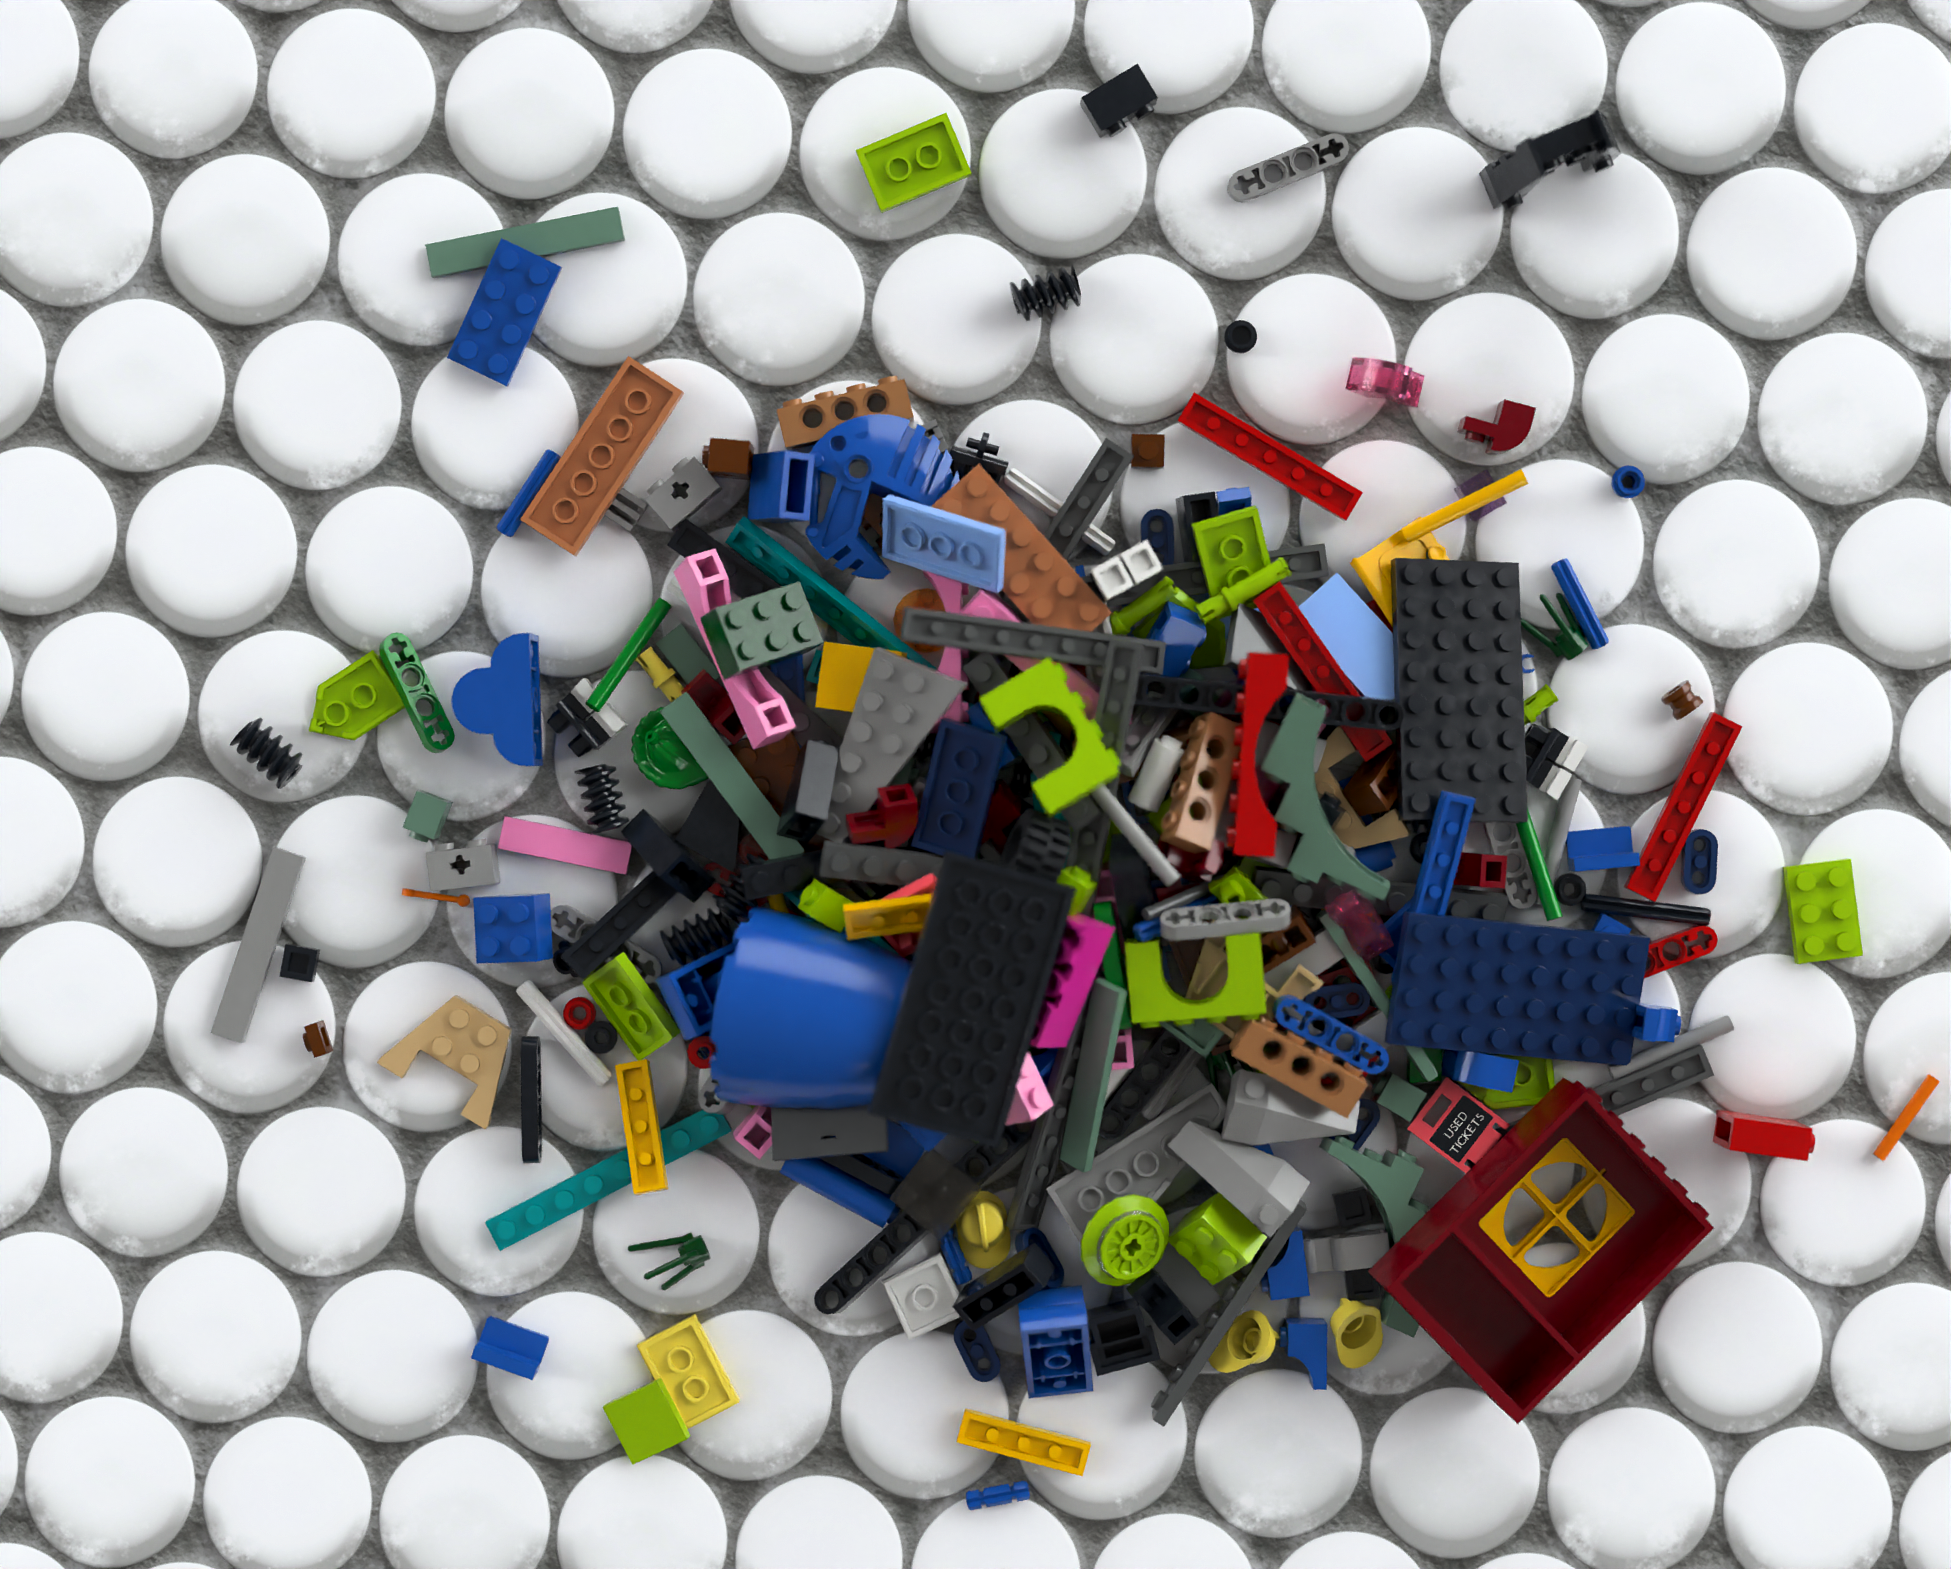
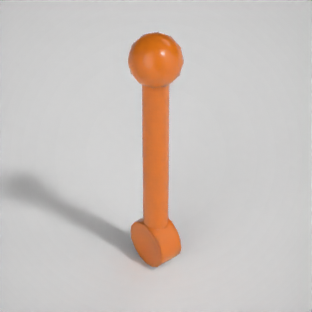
(463, 900)

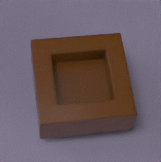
(1147, 450)
(317, 1039)

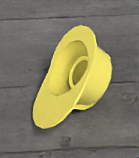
(983, 1231)
(1356, 1332)
(1245, 1343)

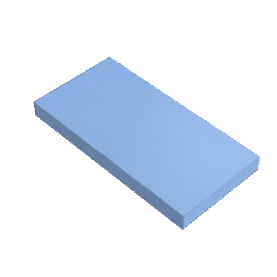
(943, 543)
(1353, 637)

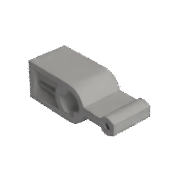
(1345, 1250)

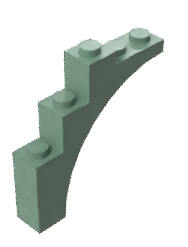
(1318, 848)
(1392, 1187)

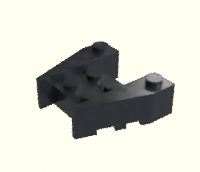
(1582, 142)

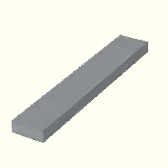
(258, 945)

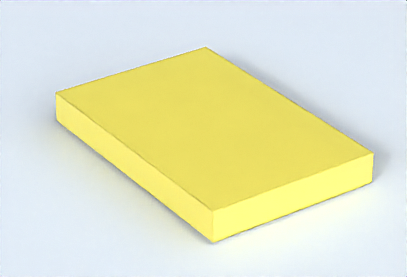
(689, 1371)

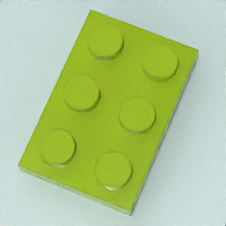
(913, 162)
(1231, 550)
(1822, 911)
(631, 1006)

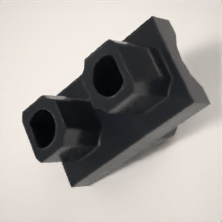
(965, 458)

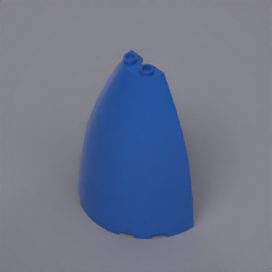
(802, 1014)

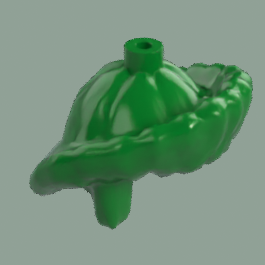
(663, 755)

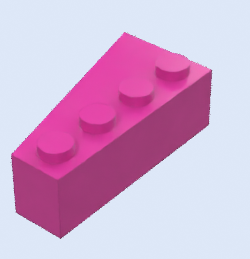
(1070, 980)

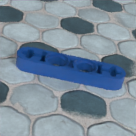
(1331, 1033)

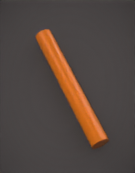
(1906, 1117)

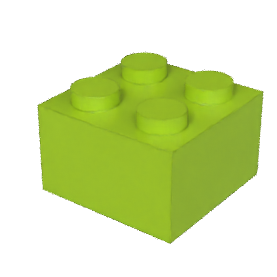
(1216, 1238)

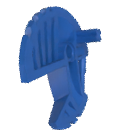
(898, 463)

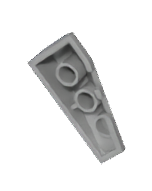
(1270, 1112)
(1252, 1180)

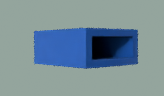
(781, 487)

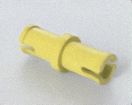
(660, 674)

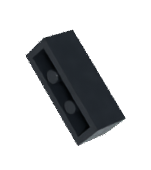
(1004, 1286)

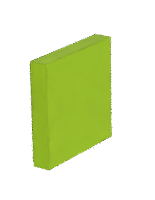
(646, 1421)

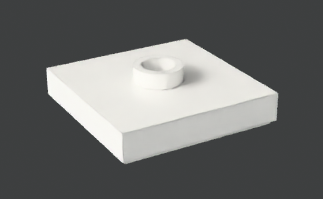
(923, 1296)

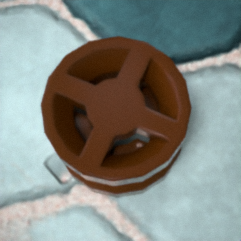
(1682, 700)

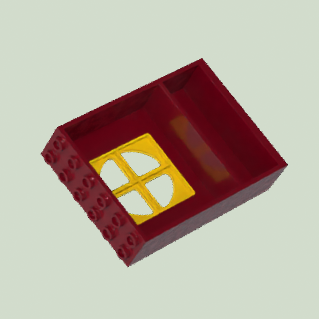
(1526, 1324)

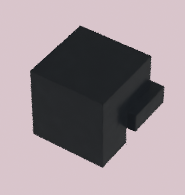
(1120, 1337)

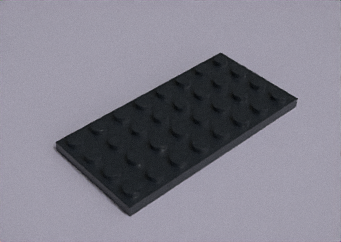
(1459, 687)
(971, 999)

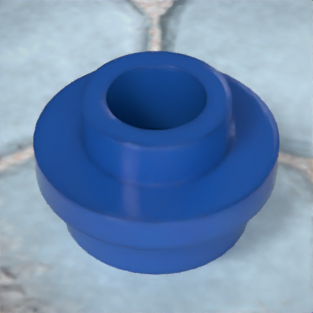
(1637, 479)

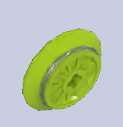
(1124, 1240)

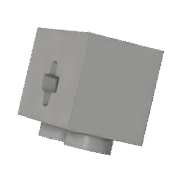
(701, 491)
(445, 875)

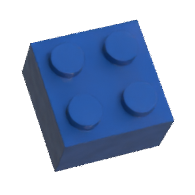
(513, 928)

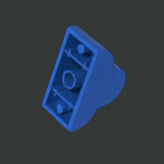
(506, 700)
(692, 991)
(1056, 1342)

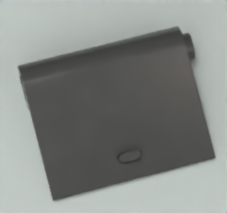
(801, 1132)

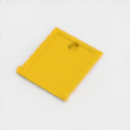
(1375, 565)

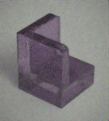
(1474, 484)

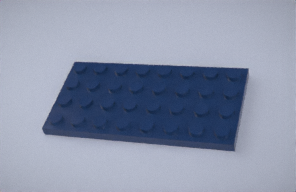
(1516, 989)

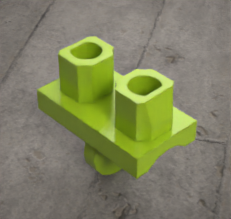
(1236, 888)

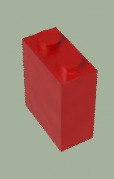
(1763, 1135)

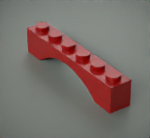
(1253, 825)

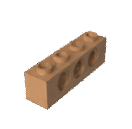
(792, 415)
(1206, 802)
(1338, 1095)

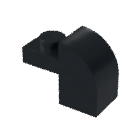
(1163, 1306)

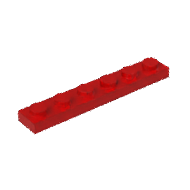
(1269, 457)
(1317, 663)
(1683, 806)

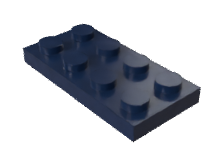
(958, 789)

